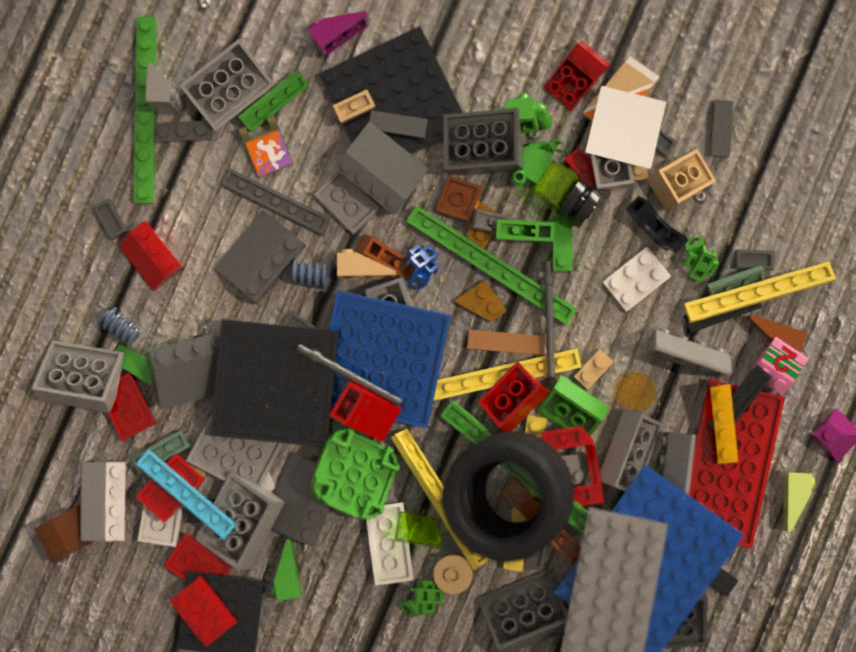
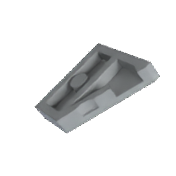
(578, 466)

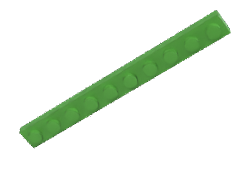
(144, 115)
(488, 263)
(476, 431)

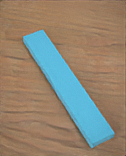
(186, 494)

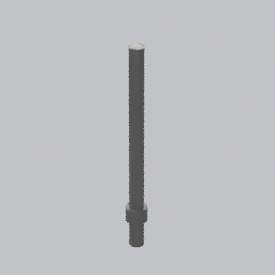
(548, 281)
(316, 356)

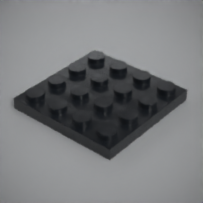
(243, 600)

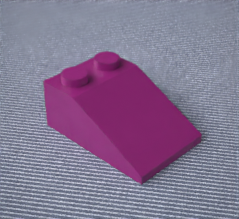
(334, 31)

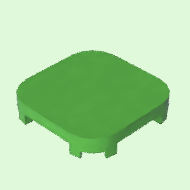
(354, 475)

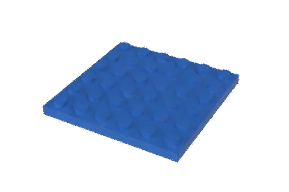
(392, 348)

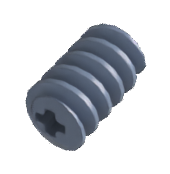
(310, 274)
(119, 327)

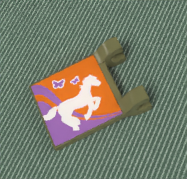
(267, 149)

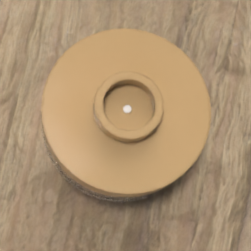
(453, 573)

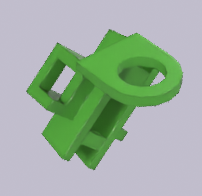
(698, 252)
(419, 605)

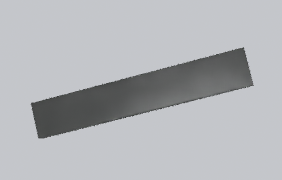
(276, 201)

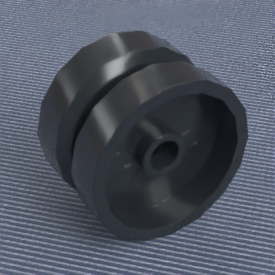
(579, 203)

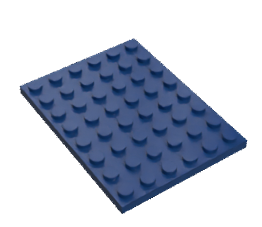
(692, 552)

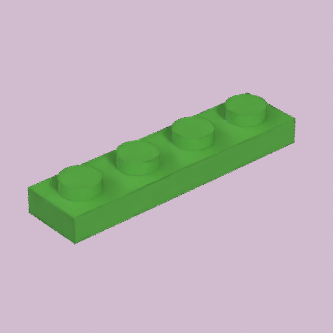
(273, 100)

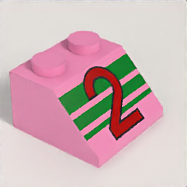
(782, 363)

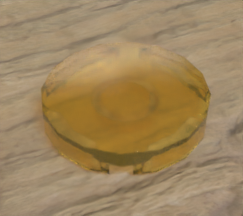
(636, 391)

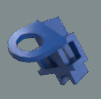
(422, 270)

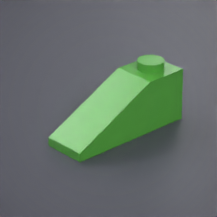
(525, 231)
(562, 246)
(135, 364)
(287, 578)

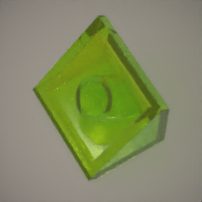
(555, 185)
(417, 530)

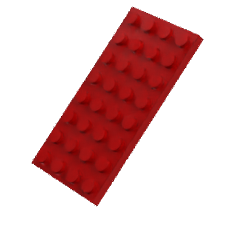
(736, 488)

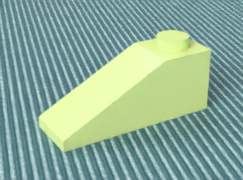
(796, 494)

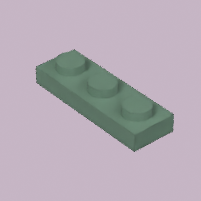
(737, 280)
(165, 449)

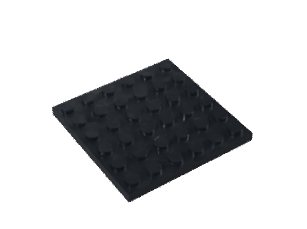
(401, 81)
(269, 387)

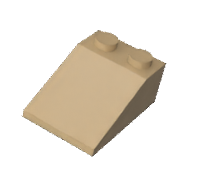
(681, 179)
(358, 267)

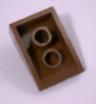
(61, 535)

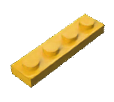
(724, 423)

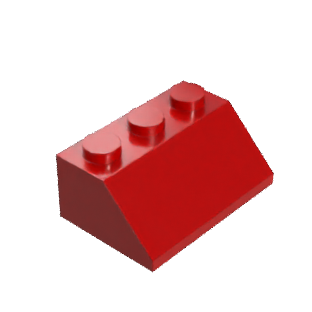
(150, 255)
(513, 397)

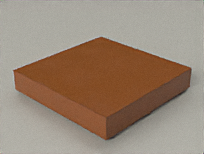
(459, 199)

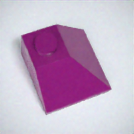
(835, 435)

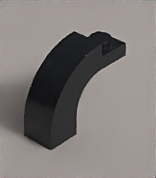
(654, 226)

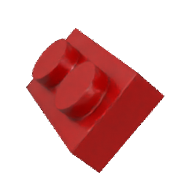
(582, 166)

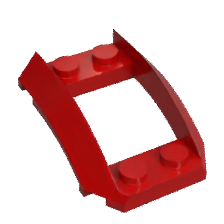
(579, 437)

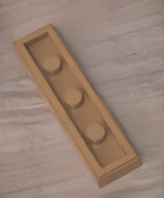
(506, 342)

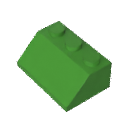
(572, 407)

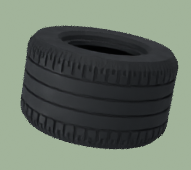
(479, 525)

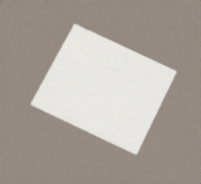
(625, 127)

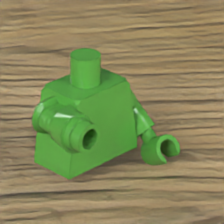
(530, 113)
(536, 160)

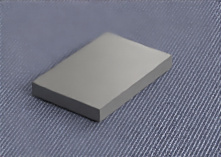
(347, 202)

